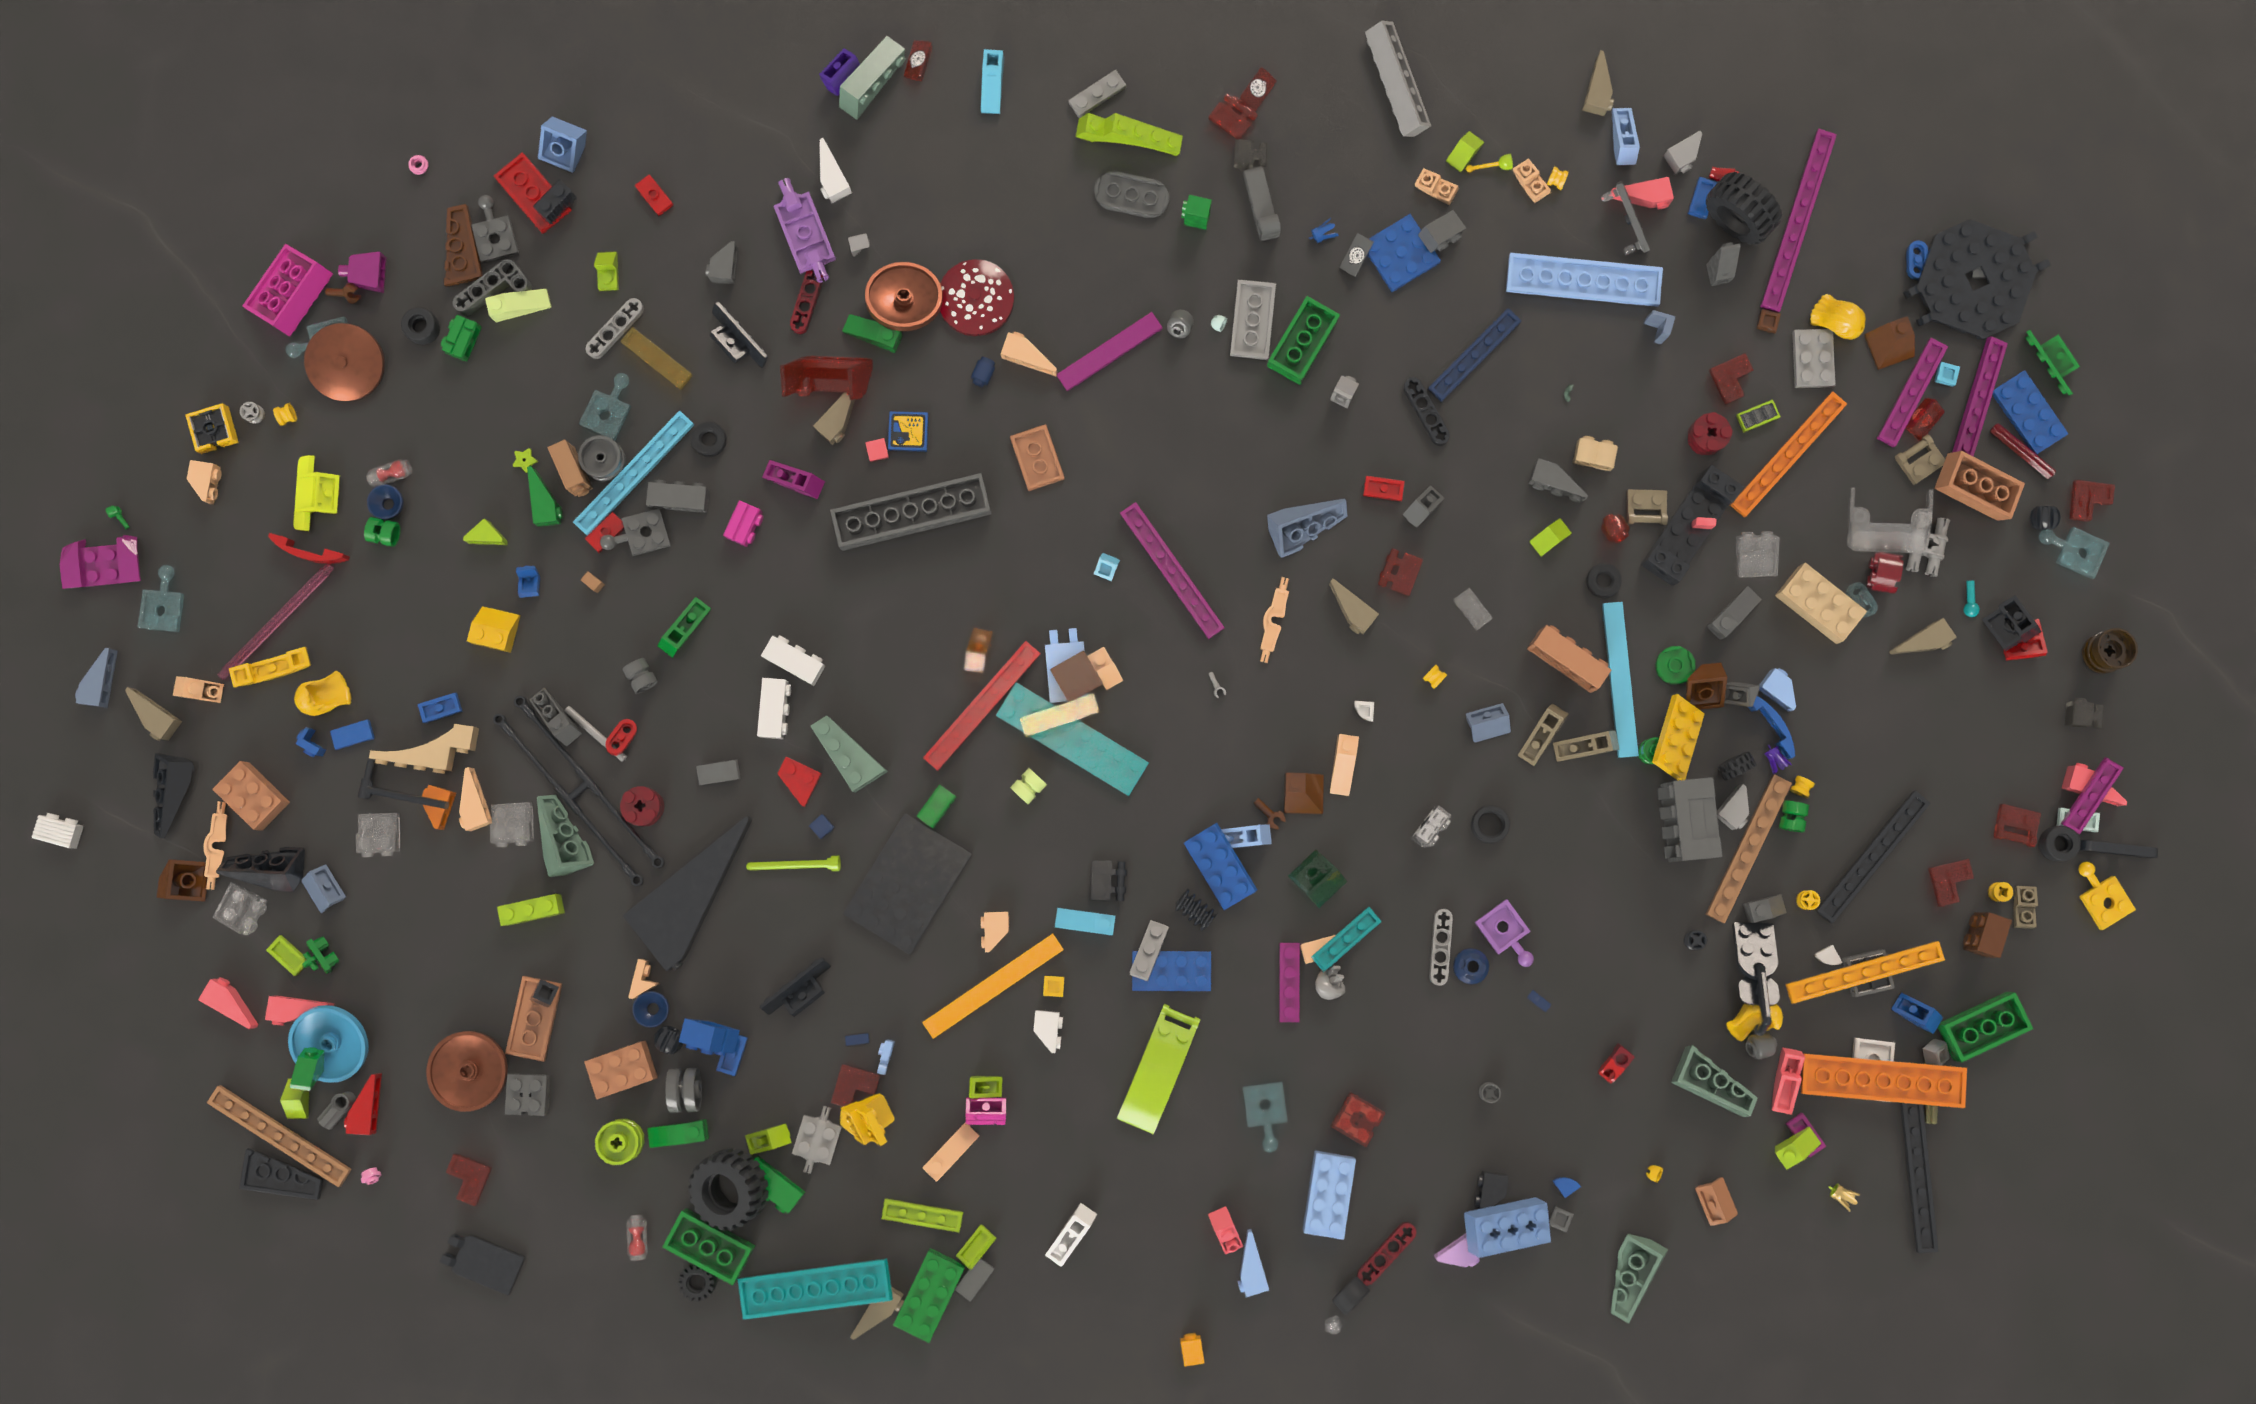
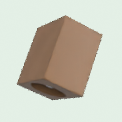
(592, 582)

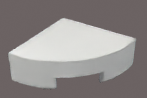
(1365, 709)
(1828, 956)

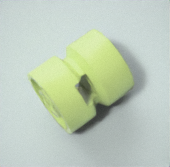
(1028, 786)

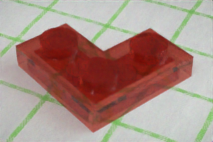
(1726, 377)
(2085, 495)
(1944, 880)
(853, 1079)
(474, 1177)

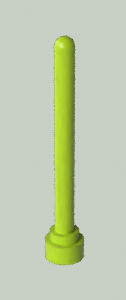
(832, 864)

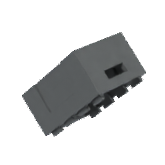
(1689, 820)

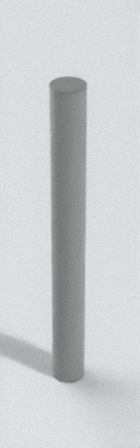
(591, 730)

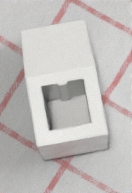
(1046, 1028)

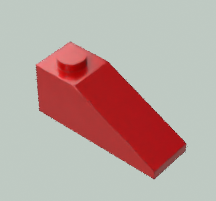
(364, 1112)

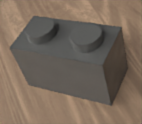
(1442, 231)

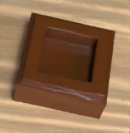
(1768, 321)

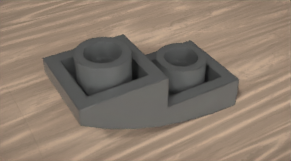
(718, 772)

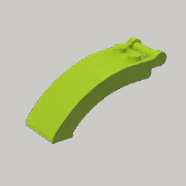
(1158, 1071)

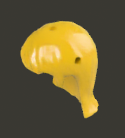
(1838, 316)
(322, 695)
(1749, 1017)

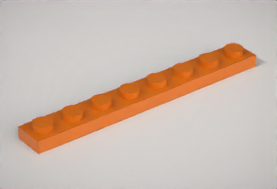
(1788, 454)

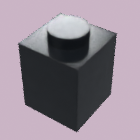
(544, 993)

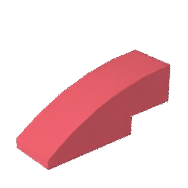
(1787, 1080)

